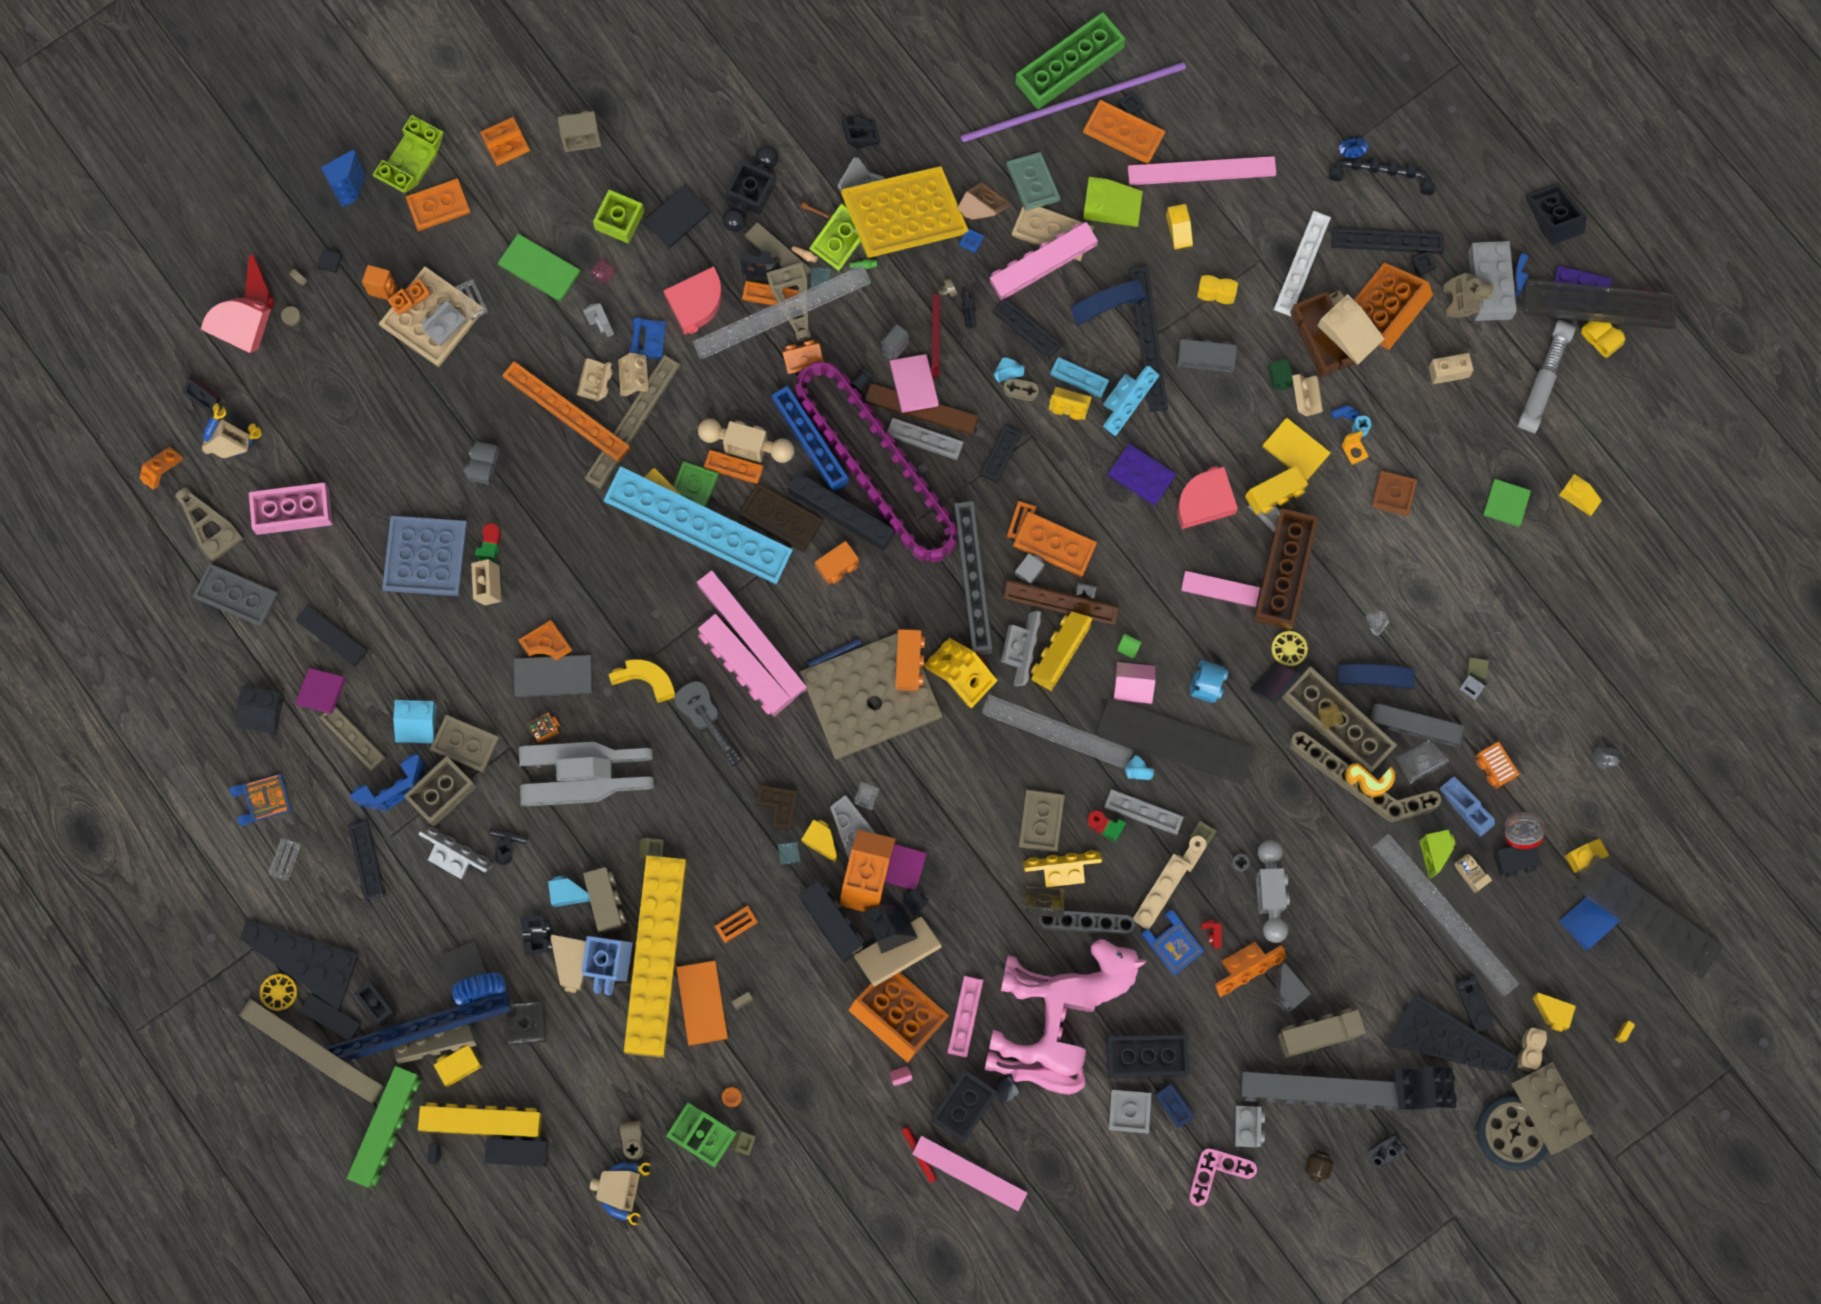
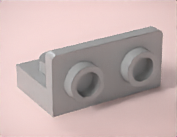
(596, 314)
(443, 323)
(1248, 1126)

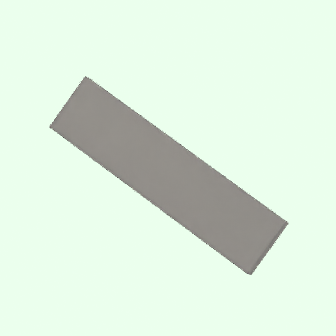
(925, 439)
(1143, 812)

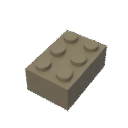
(440, 791)
(605, 900)

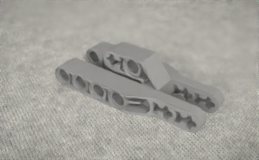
(580, 762)

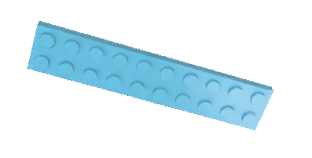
(698, 525)

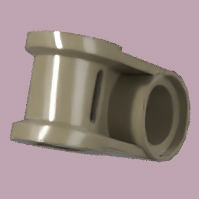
(632, 1136)

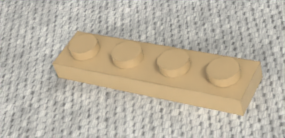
(1161, 891)

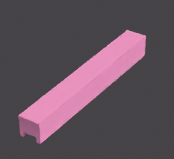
(751, 635)

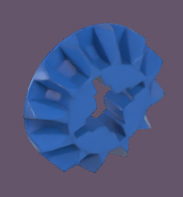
(1353, 147)

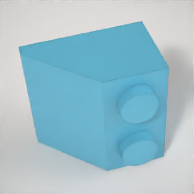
(414, 721)

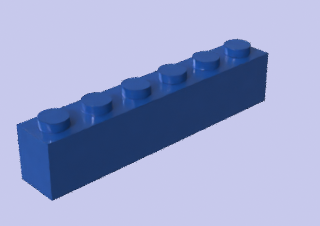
(809, 439)

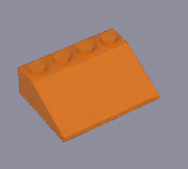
(1393, 301)
(899, 1014)

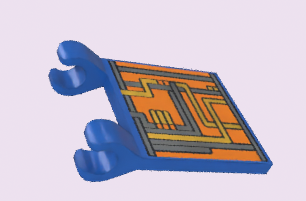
(264, 797)

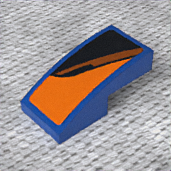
(1518, 276)

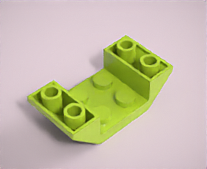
(411, 156)

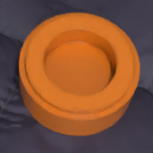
(731, 1097)

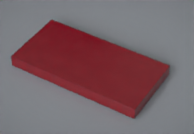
(935, 335)

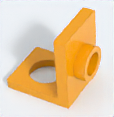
(1353, 441)

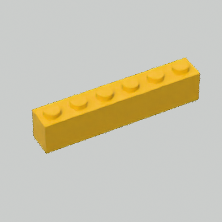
(479, 1121)

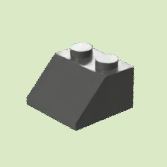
(1289, 989)

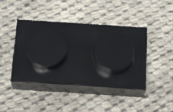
(201, 394)

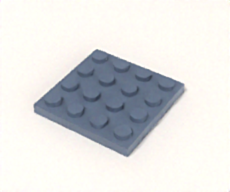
(424, 556)

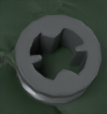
(1236, 858)

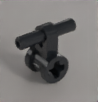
(505, 845)

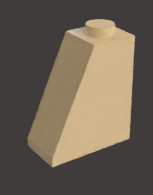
(569, 962)

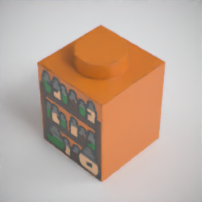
(544, 727)

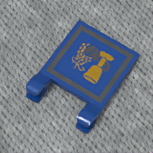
(1175, 946)

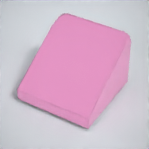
(900, 1076)

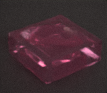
(602, 272)

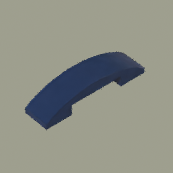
(1107, 300)
(1375, 675)

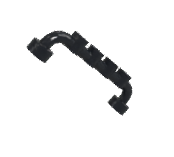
(1392, 169)

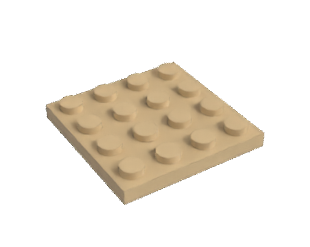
(408, 325)

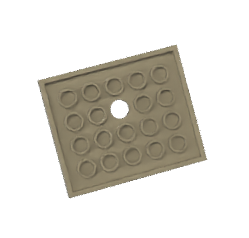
(841, 694)

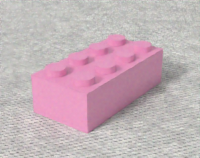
(290, 508)

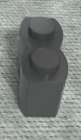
(894, 343)
(482, 463)

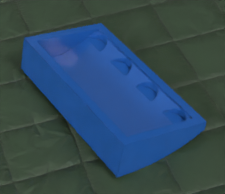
(1588, 923)

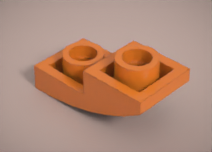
(410, 297)

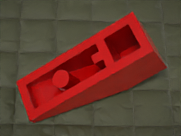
(256, 286)

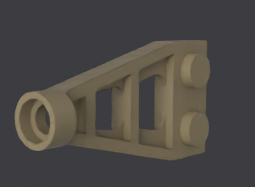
(786, 278)
(221, 541)

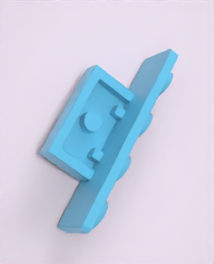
(1127, 397)

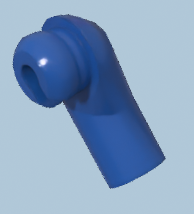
(1345, 411)

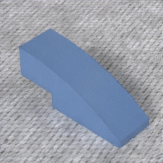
(1467, 806)

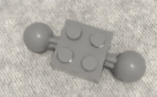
(1271, 891)

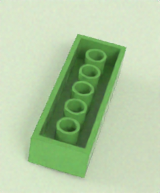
(1070, 61)

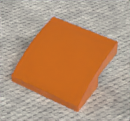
(504, 141)

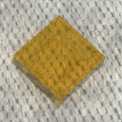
(1330, 716)

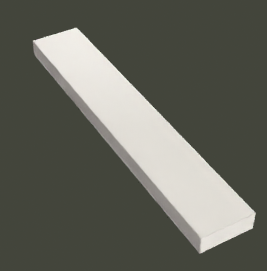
(1302, 262)

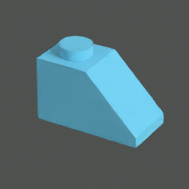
(566, 892)

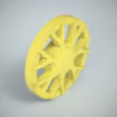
(1289, 648)

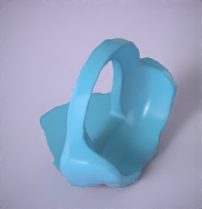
(1008, 369)
(1137, 769)

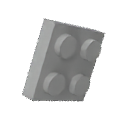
(1130, 1111)

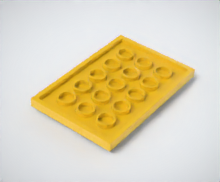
(904, 211)

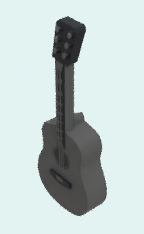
(695, 703)

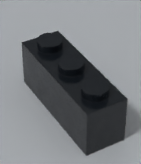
(516, 1151)

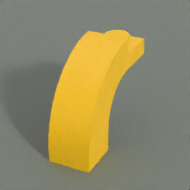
(648, 672)

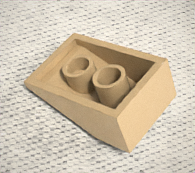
(1351, 329)

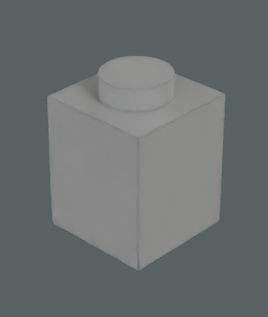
(1030, 569)

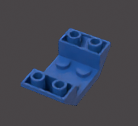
(387, 798)

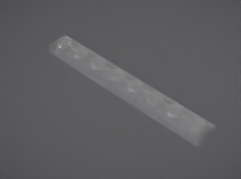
(1057, 731)

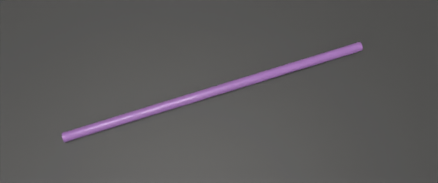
(1072, 102)

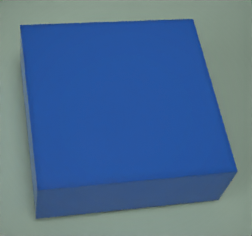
(971, 241)

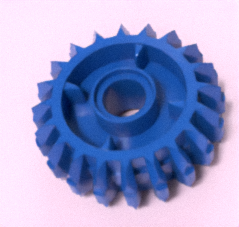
(478, 988)

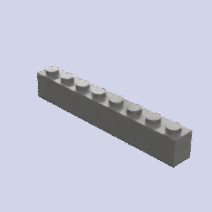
(972, 578)
(1318, 1090)

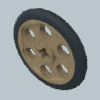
(1486, 1135)

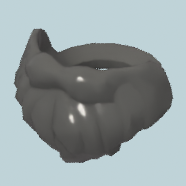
(1606, 760)

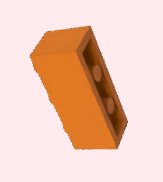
(909, 660)

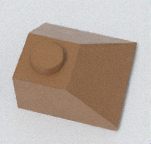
(982, 202)

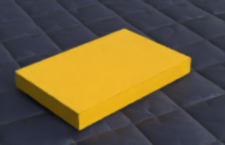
(1296, 448)

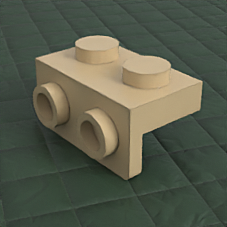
(594, 379)

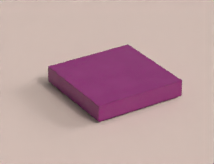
(320, 691)
(905, 867)

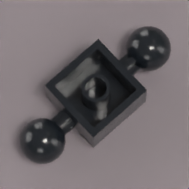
(750, 188)

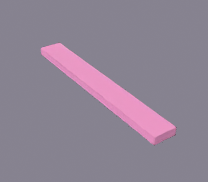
(1201, 170)

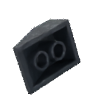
(1556, 214)

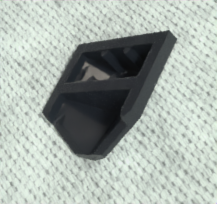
(860, 131)

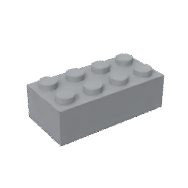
(1493, 263)

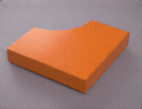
(546, 641)

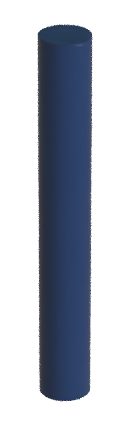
(834, 653)

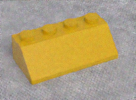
(1061, 650)

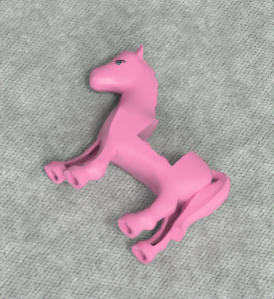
(1048, 1061)

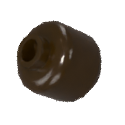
(1319, 1166)

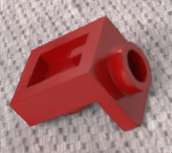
(1215, 937)

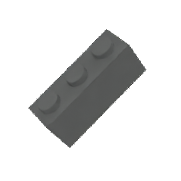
(1206, 355)

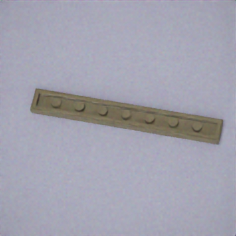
(635, 418)

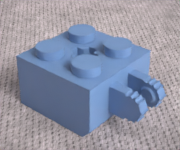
(606, 960)

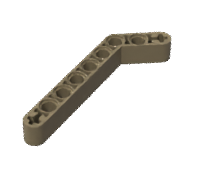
(1341, 767)
(311, 1051)

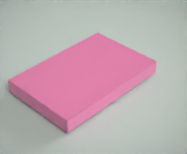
(913, 383)

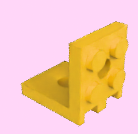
(960, 669)

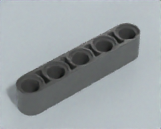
(1417, 725)
(1095, 918)

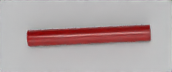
(924, 1165)

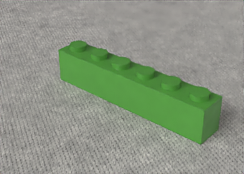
(383, 1127)

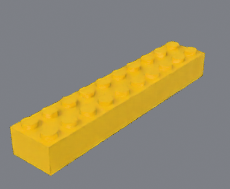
(655, 956)

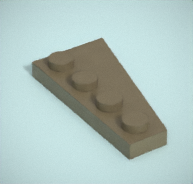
(434, 1044)

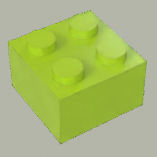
(618, 216)

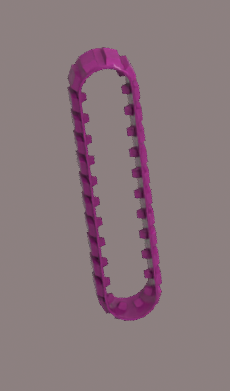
(831, 370)

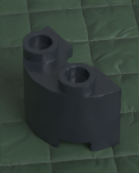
(535, 935)

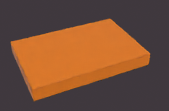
(438, 204)

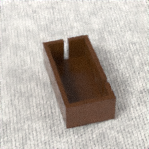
(1323, 351)

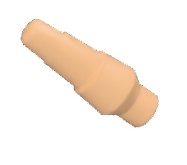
(807, 255)

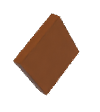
(1394, 493)

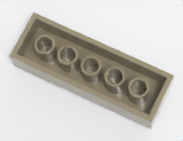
(1355, 737)

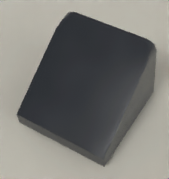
(1006, 1090)

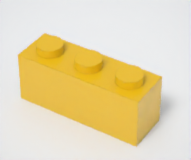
(1276, 491)

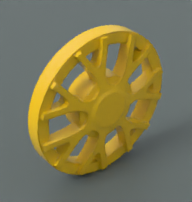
(278, 992)

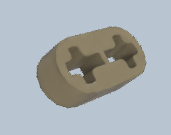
(1022, 385)

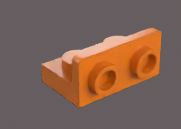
(801, 356)

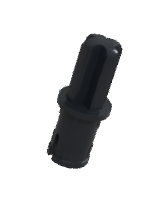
(969, 309)

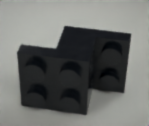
(1425, 1088)

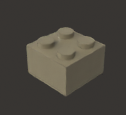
(579, 131)

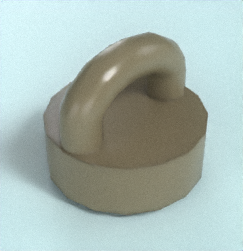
(948, 288)

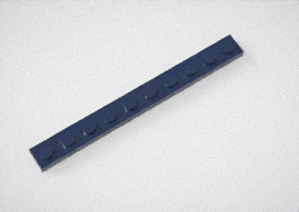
(422, 1027)

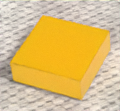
(1624, 1031)

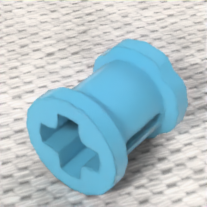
(1362, 420)

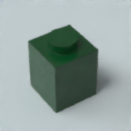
(1280, 374)

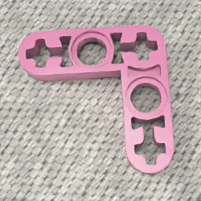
(1217, 1164)

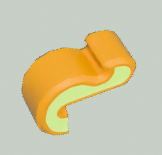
(1367, 782)

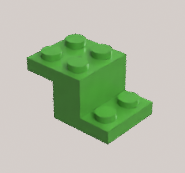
(701, 1135)

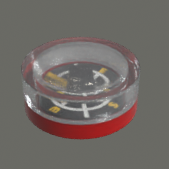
(1524, 830)

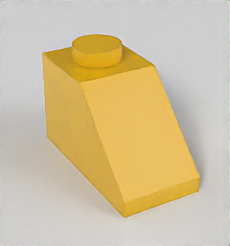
(1179, 226)
(1581, 495)
(820, 839)
(1582, 856)
(1554, 1011)

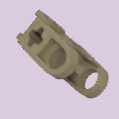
(1467, 295)

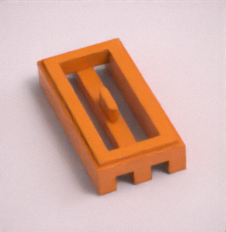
(1026, 506)
(750, 915)

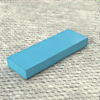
(1079, 377)

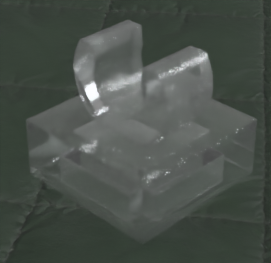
(1377, 622)

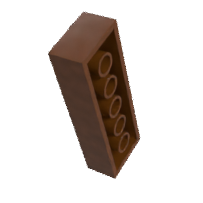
(1286, 569)

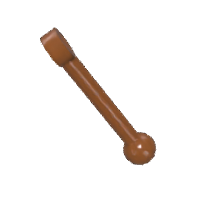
(804, 205)

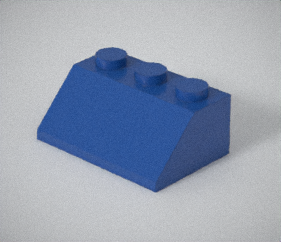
(345, 177)

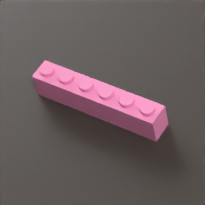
(1043, 261)
(744, 665)

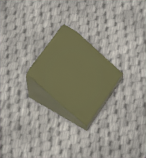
(650, 847)

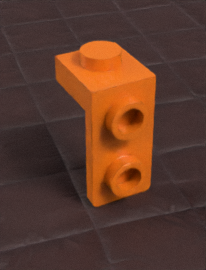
(159, 464)

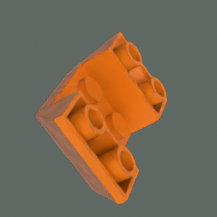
(866, 871)

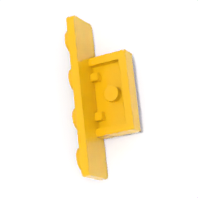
(1063, 869)

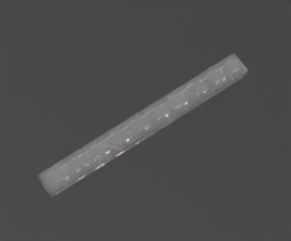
(781, 312)
(1446, 915)

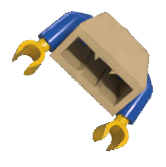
(225, 438)
(618, 1189)

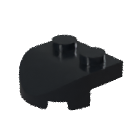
(759, 266)

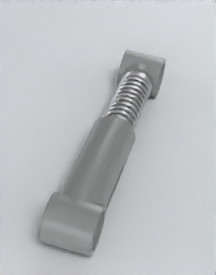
(1546, 377)

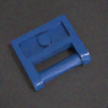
(653, 338)

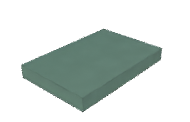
(1033, 181)

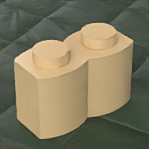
(1532, 1044)

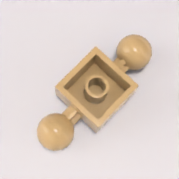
(745, 441)

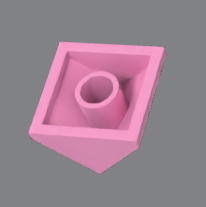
(1134, 683)

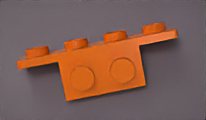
(1246, 965)

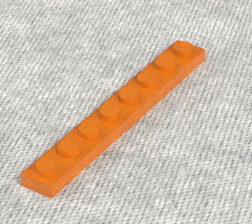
(566, 412)

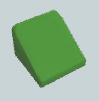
(1129, 646)

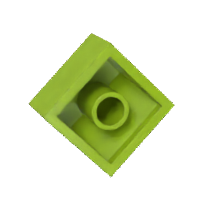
(1436, 850)

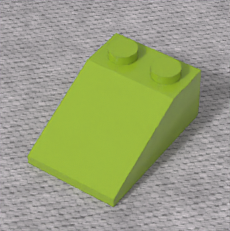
(1112, 202)
(837, 239)

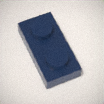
(1174, 1106)

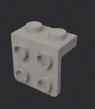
(857, 175)

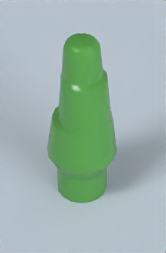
(867, 263)

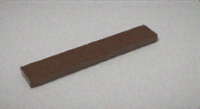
(939, 415)
(1060, 601)

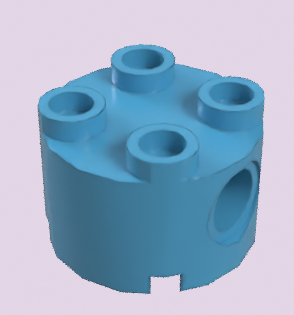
(1208, 681)

